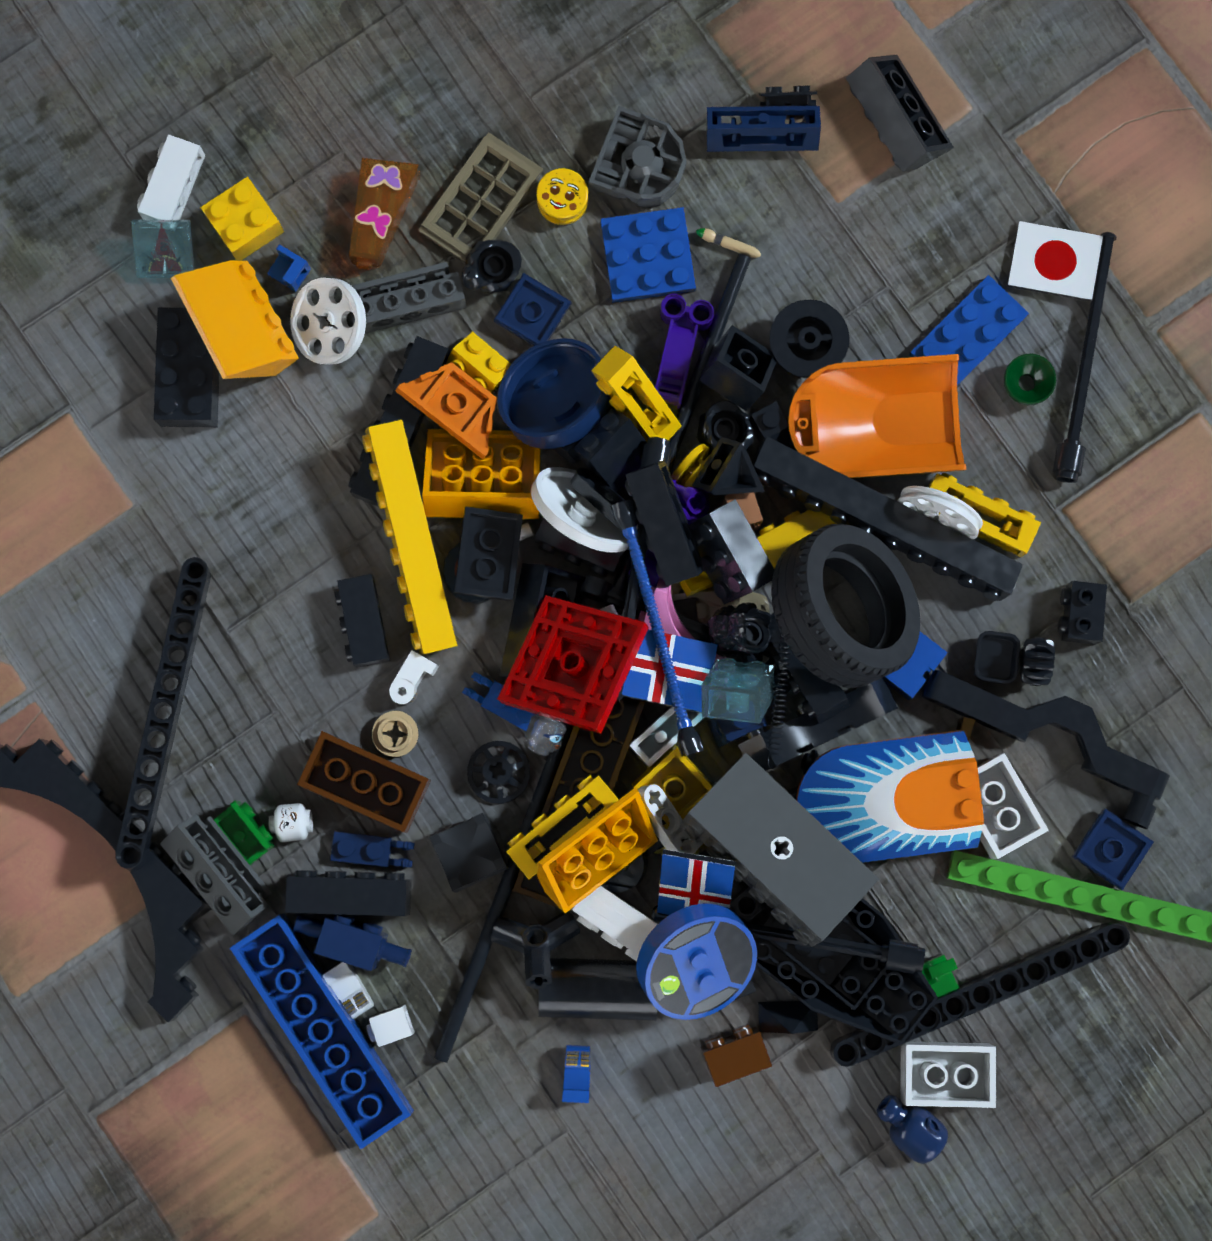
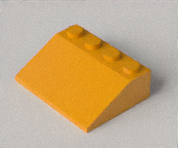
(235, 320)
(462, 479)
(597, 852)

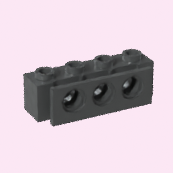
(410, 300)
(217, 872)

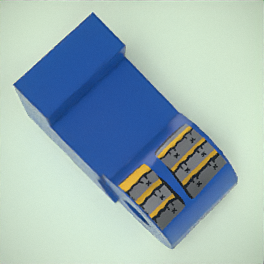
(576, 1074)

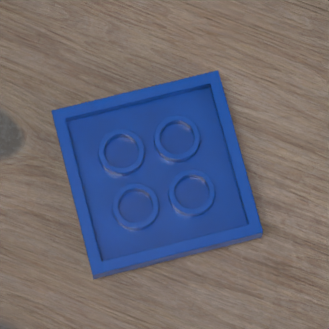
(648, 255)

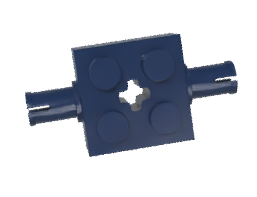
(350, 942)

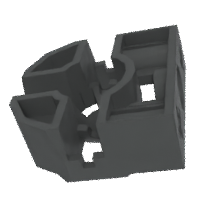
(630, 130)

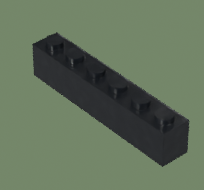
(421, 358)

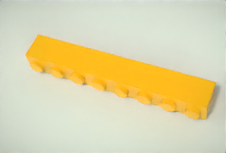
(410, 537)

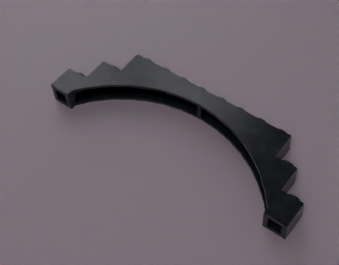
(166, 893)

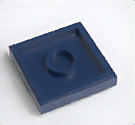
(532, 311)
(1112, 849)

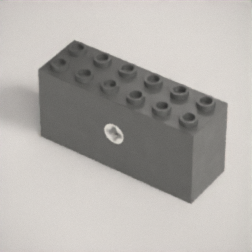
(812, 877)

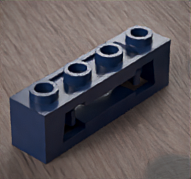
(763, 129)

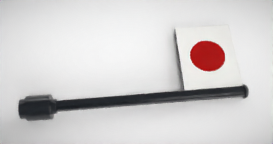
(1070, 267)

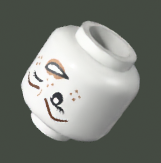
(291, 822)

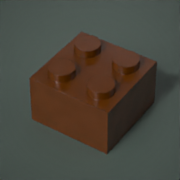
(735, 1055)

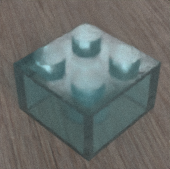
(738, 690)

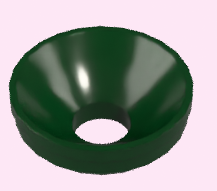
(1039, 370)

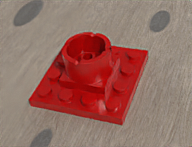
(573, 663)

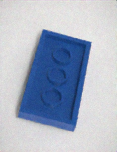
(974, 327)

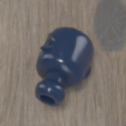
(913, 1129)

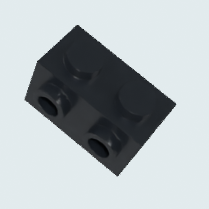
(1083, 612)

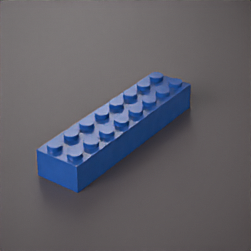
(322, 1030)

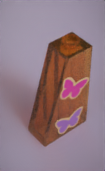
(380, 205)

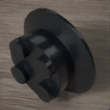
(808, 337)

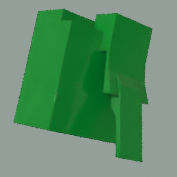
(939, 974)

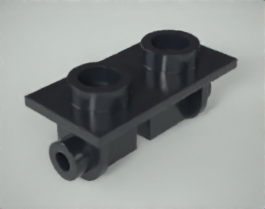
(798, 97)

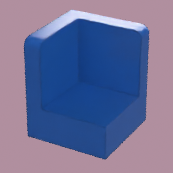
(289, 268)

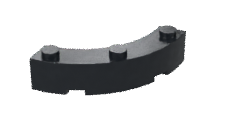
(805, 733)

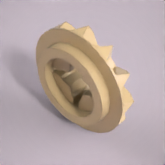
(386, 723)

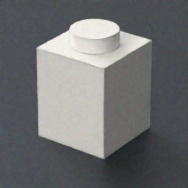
(390, 1026)

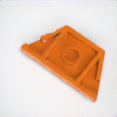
(454, 404)

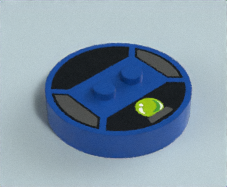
(696, 961)

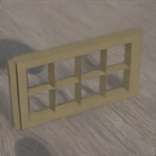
(511, 158)

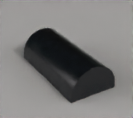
(595, 991)

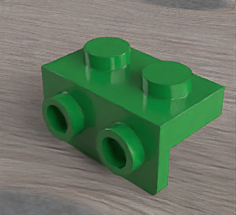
(244, 832)

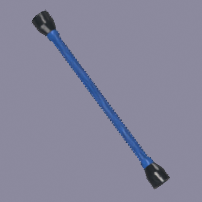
(688, 738)

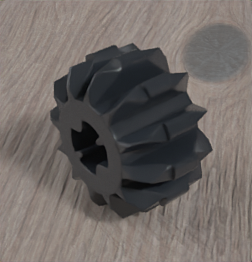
(1037, 661)

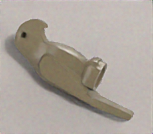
(709, 602)

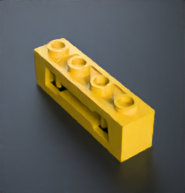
(621, 369)
(996, 508)
(525, 858)

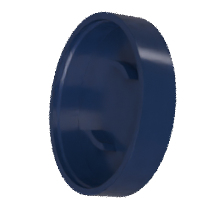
(552, 394)

